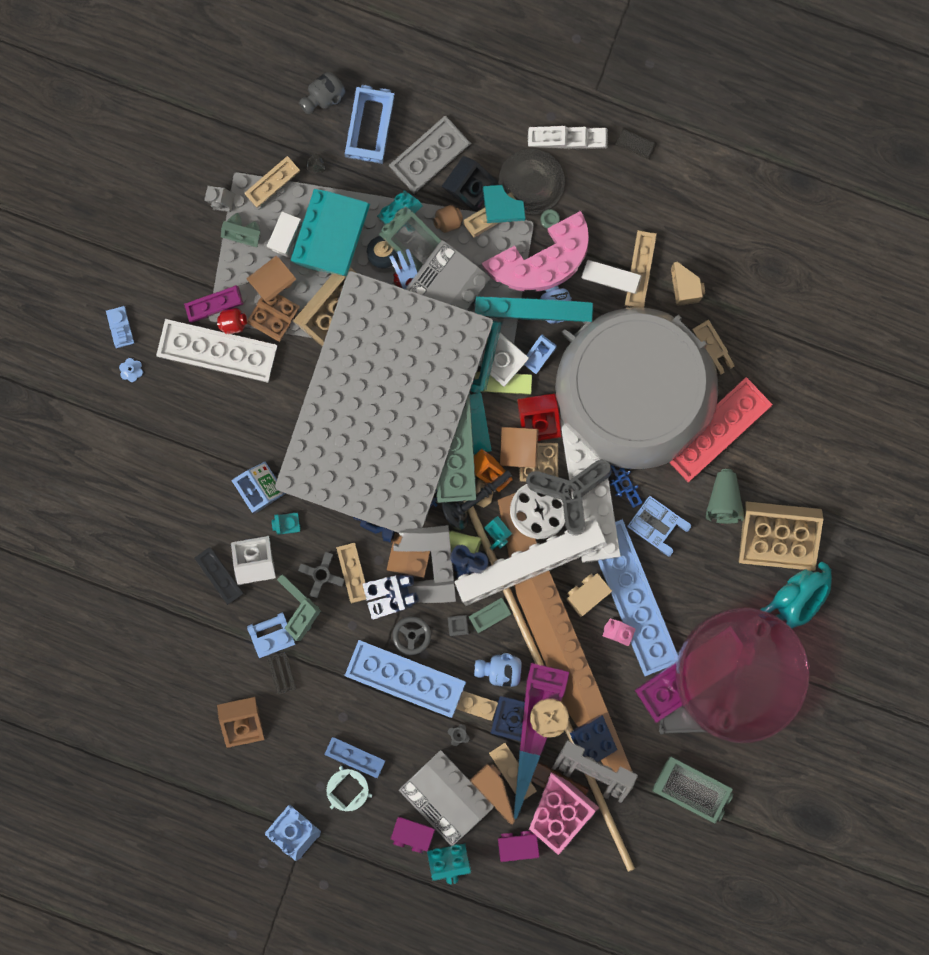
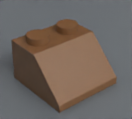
(407, 562)
(240, 722)

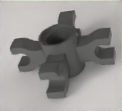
(324, 566)

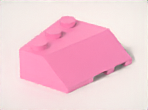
(561, 813)

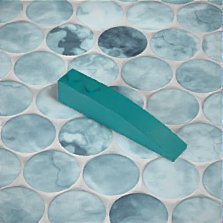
(534, 309)

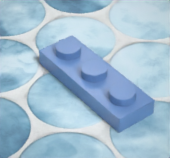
(354, 757)

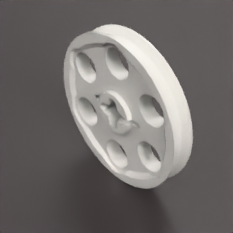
(535, 517)

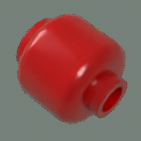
(231, 321)

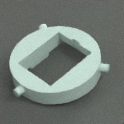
(358, 800)

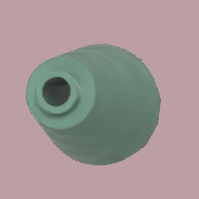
(725, 499)

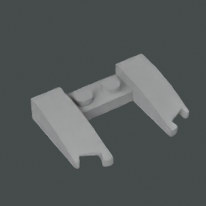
(438, 542)
(618, 782)

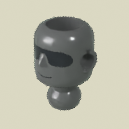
(323, 92)

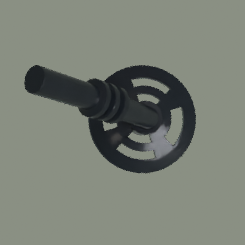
(461, 508)

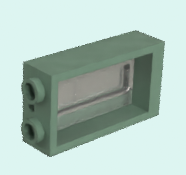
(410, 233)
(692, 790)

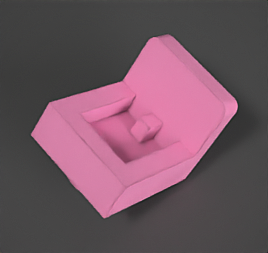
(618, 632)

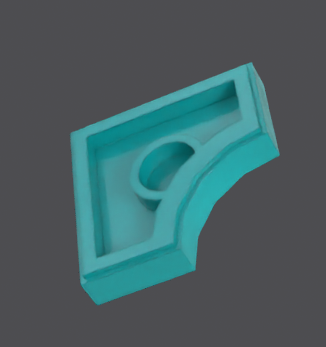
(501, 207)

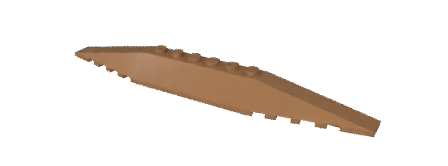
(558, 640)

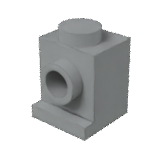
(219, 198)

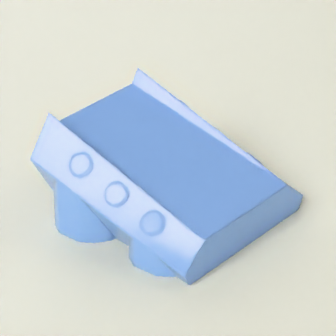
(293, 833)

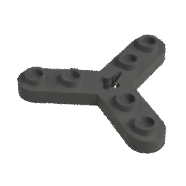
(559, 489)

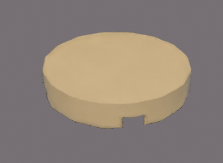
(549, 717)

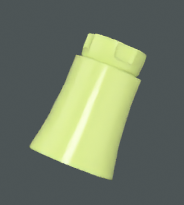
(471, 542)

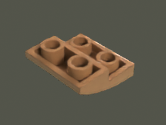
(271, 279)
(273, 316)
(519, 447)

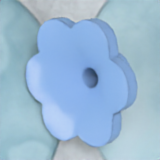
(134, 373)

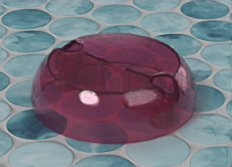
(742, 675)

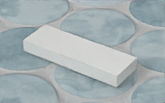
(611, 277)

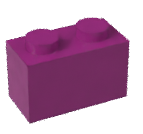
(412, 834)
(518, 847)

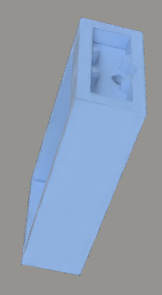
(362, 95)

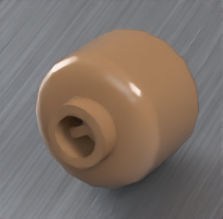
(448, 219)

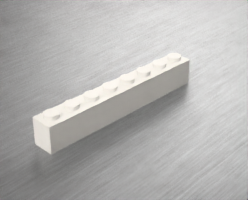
(530, 563)

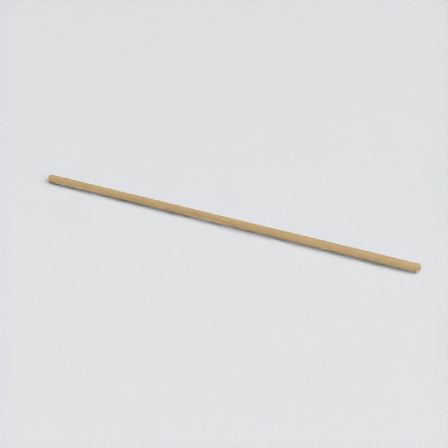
(537, 659)

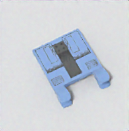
(655, 523)

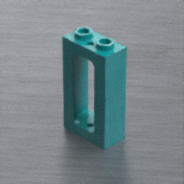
(481, 383)

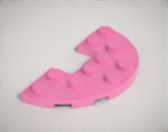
(547, 267)

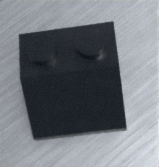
(467, 183)

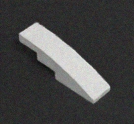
(567, 137)

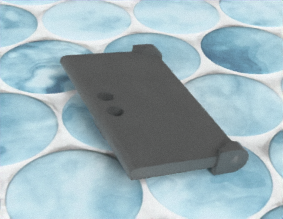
(678, 722)

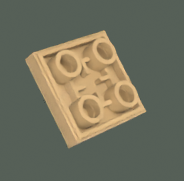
(546, 461)

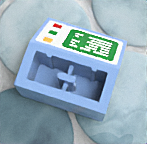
(257, 487)

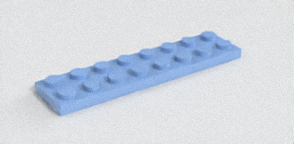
(638, 606)

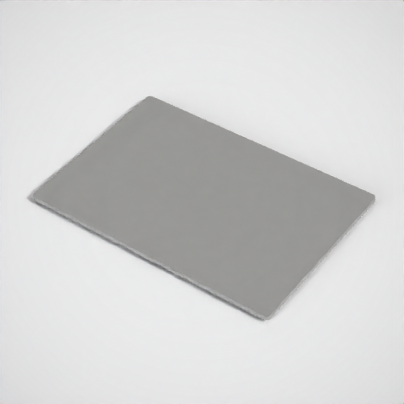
(383, 404)

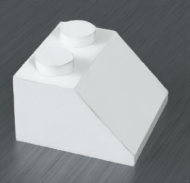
(253, 560)

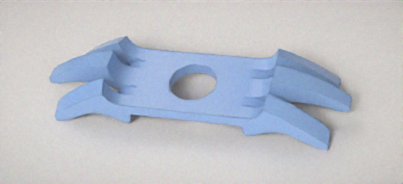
(406, 271)

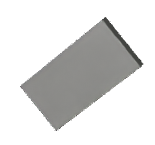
(429, 154)

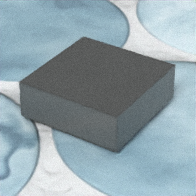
(458, 625)

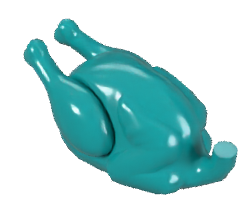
(802, 596)

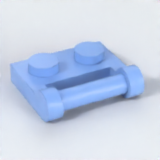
(271, 642)

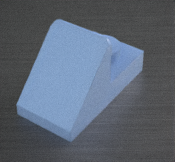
(539, 354)

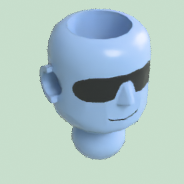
(502, 670)

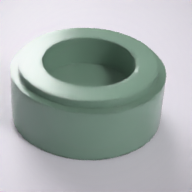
(549, 218)

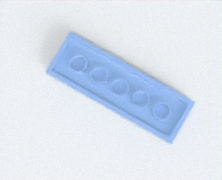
(405, 679)

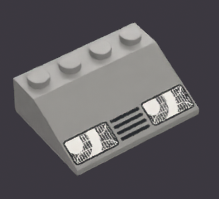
(449, 278)
(446, 798)

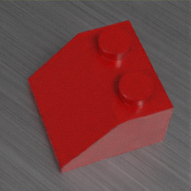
(540, 414)

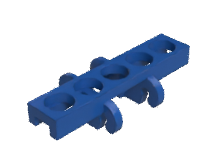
(625, 489)

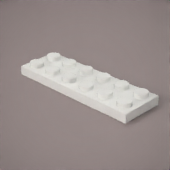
(216, 350)

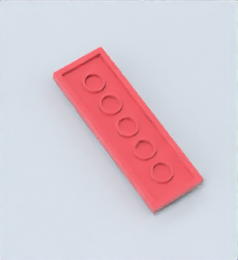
(731, 418)

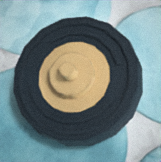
(380, 252)

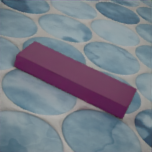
(213, 304)

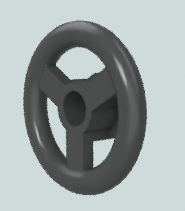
(399, 627)

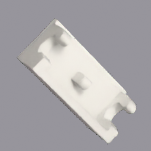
(285, 234)

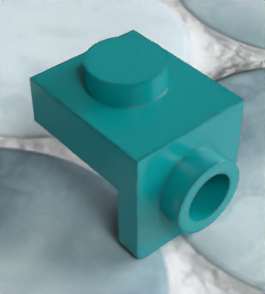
(499, 532)

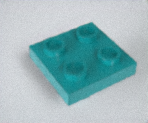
(401, 200)
(448, 863)

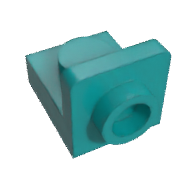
(286, 523)

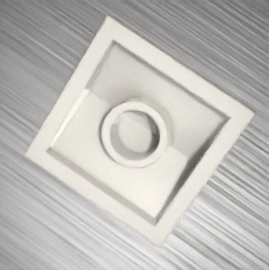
(507, 360)

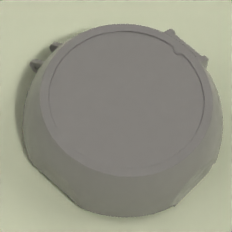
(636, 387)

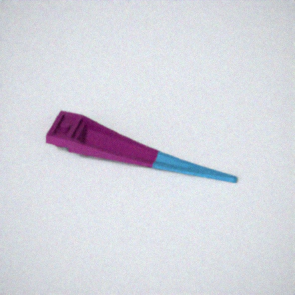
(541, 684)

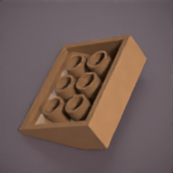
(492, 787)

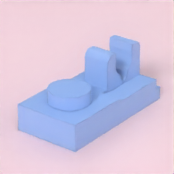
(120, 327)

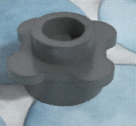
(454, 731)

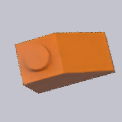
(489, 469)

